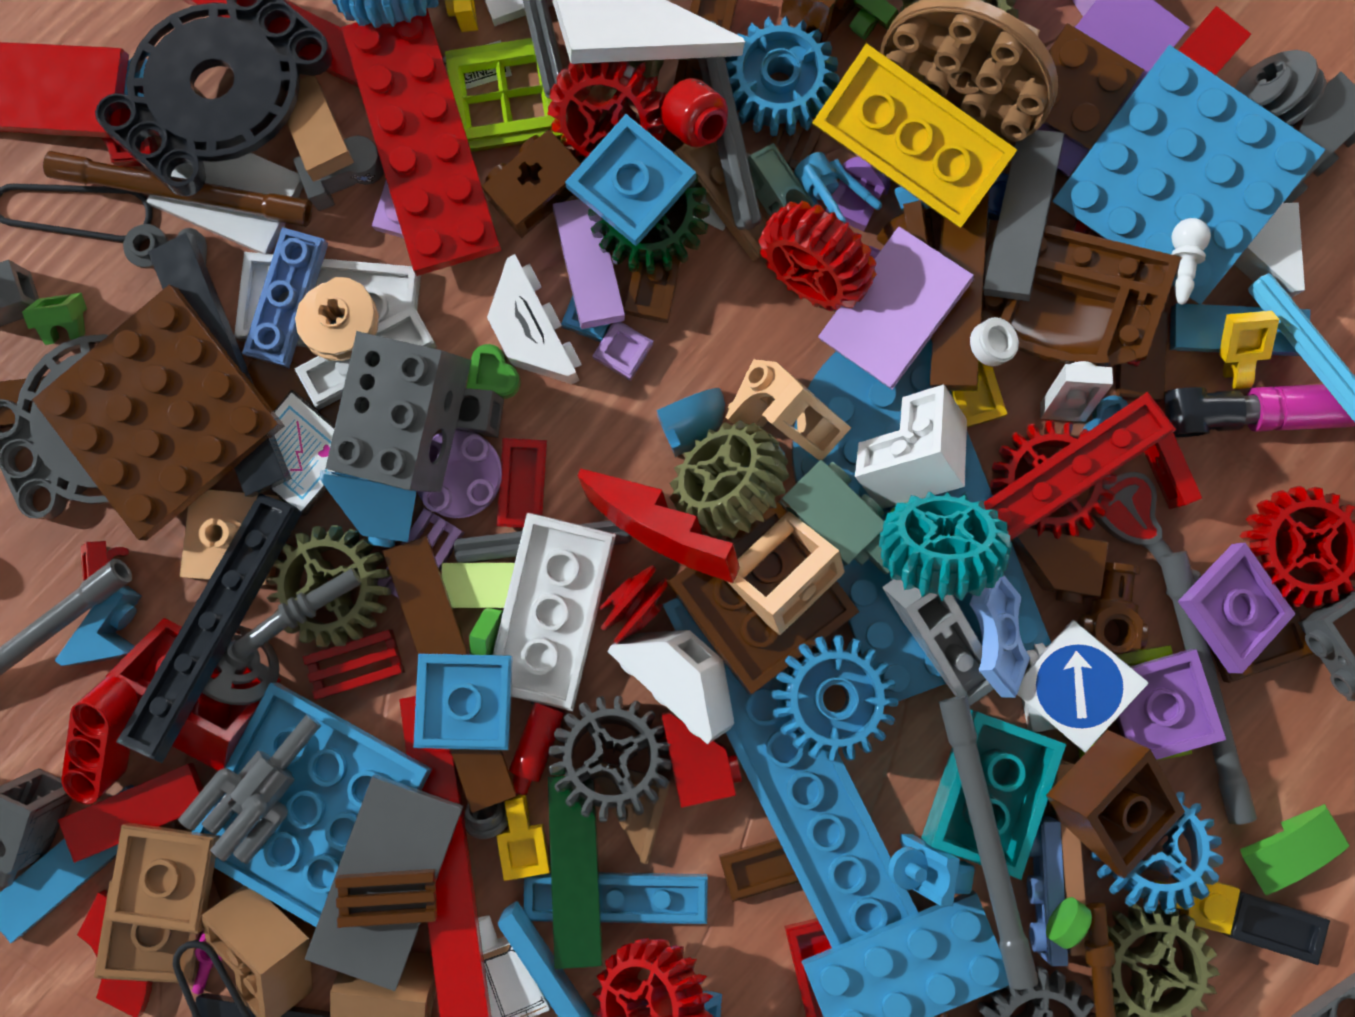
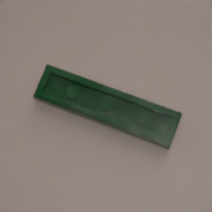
(574, 881)

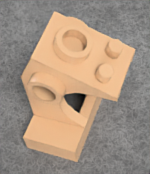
(780, 398)

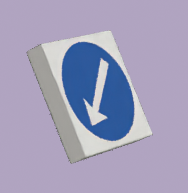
(1080, 685)

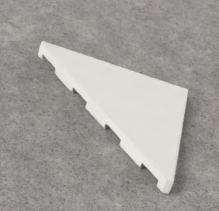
(639, 32)

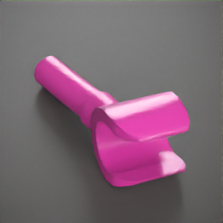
(204, 968)

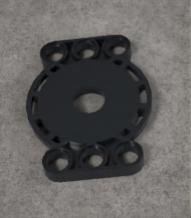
(222, 127)

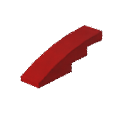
(646, 517)

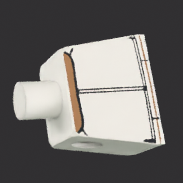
(508, 981)

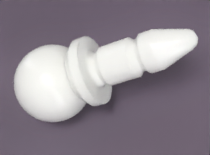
(1189, 240)

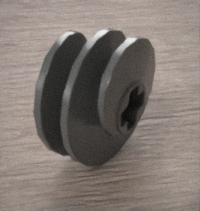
(1285, 84)

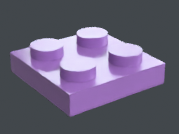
(1236, 608)
(1174, 708)

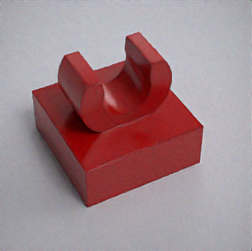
(96, 556)

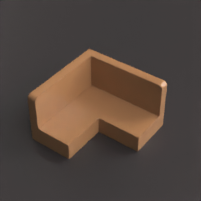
(261, 950)

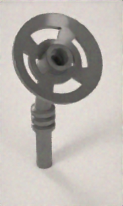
(243, 651)

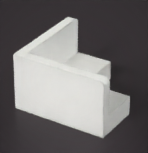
(920, 456)

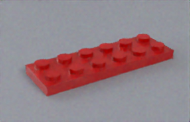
(421, 143)

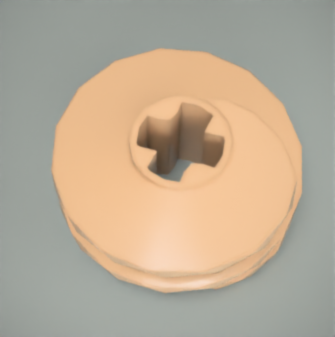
(325, 305)

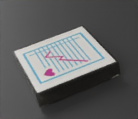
(305, 449)

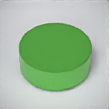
(1069, 923)

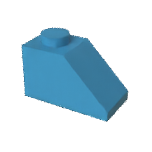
(373, 507)

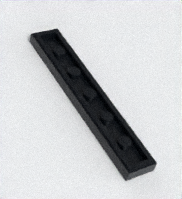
(183, 267)
(209, 628)

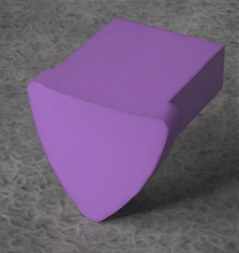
(851, 205)

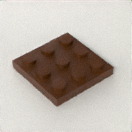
(736, 631)

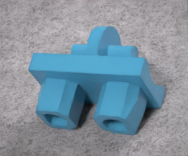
(930, 871)

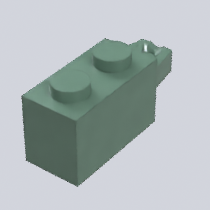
(838, 513)

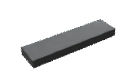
(1024, 216)

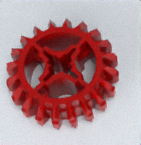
(583, 86)
(817, 256)
(1027, 450)
(1334, 529)
(668, 991)

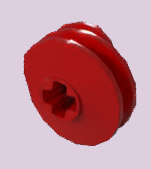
(634, 603)

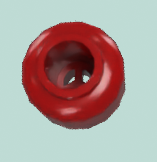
(694, 113)

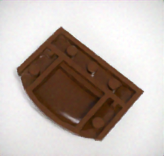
(1088, 299)

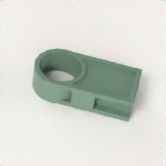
(775, 181)

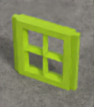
(491, 57)

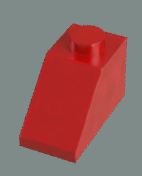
(700, 769)

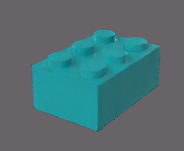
(1018, 776)

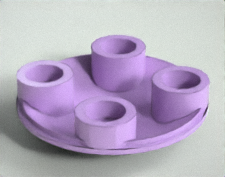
(470, 476)

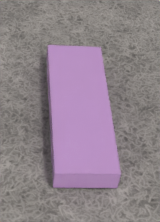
(588, 268)

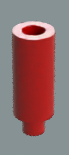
(534, 746)

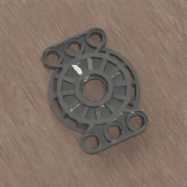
(52, 460)

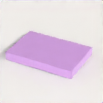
(901, 309)

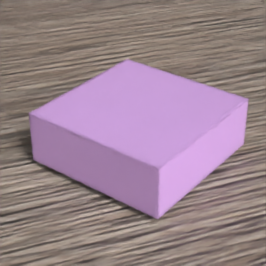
(623, 350)

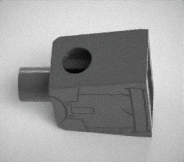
(29, 820)

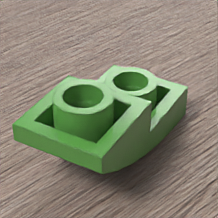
(1299, 850)

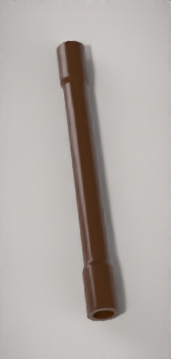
(86, 171)

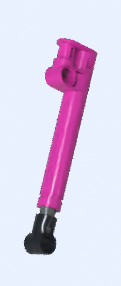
(1262, 409)

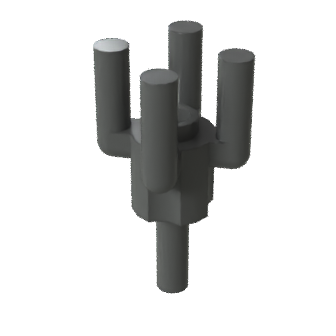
(251, 795)

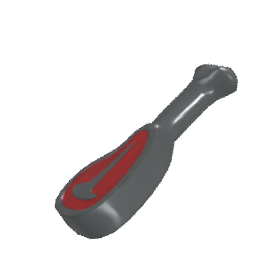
(1133, 515)

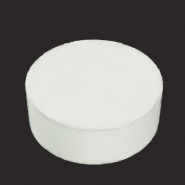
(994, 341)

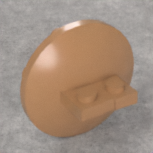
(978, 62)

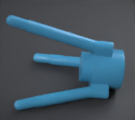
(820, 181)

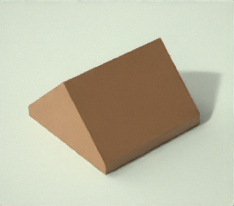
(364, 999)

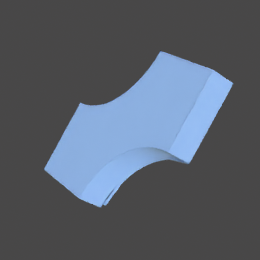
(1003, 652)

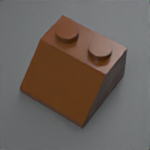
(1117, 801)

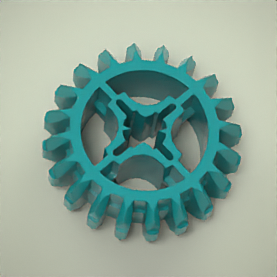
(945, 545)

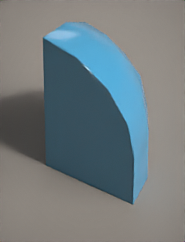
(692, 419)

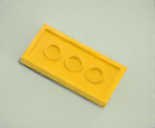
(914, 136)

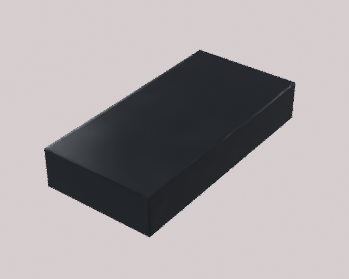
(1279, 928)

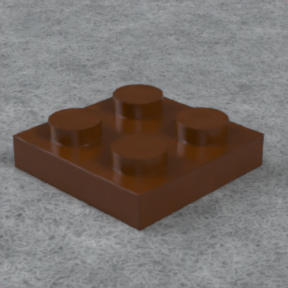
(1090, 86)

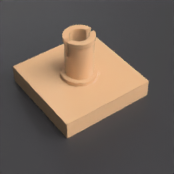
(211, 528)

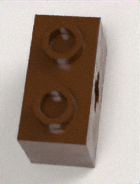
(524, 203)

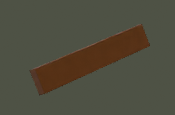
(951, 351)
(437, 632)

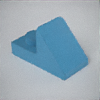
(97, 636)

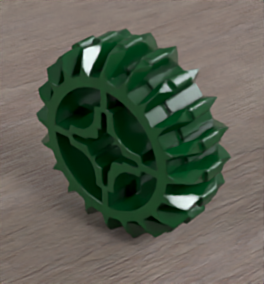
(669, 243)

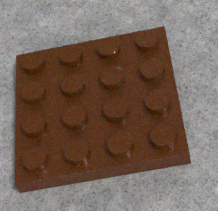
(157, 413)

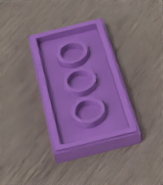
(1134, 30)

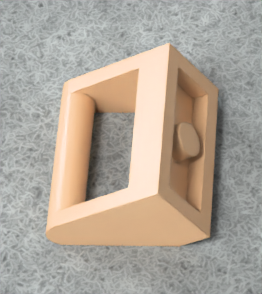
(802, 586)

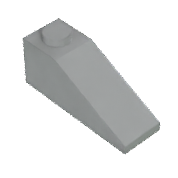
(944, 638)

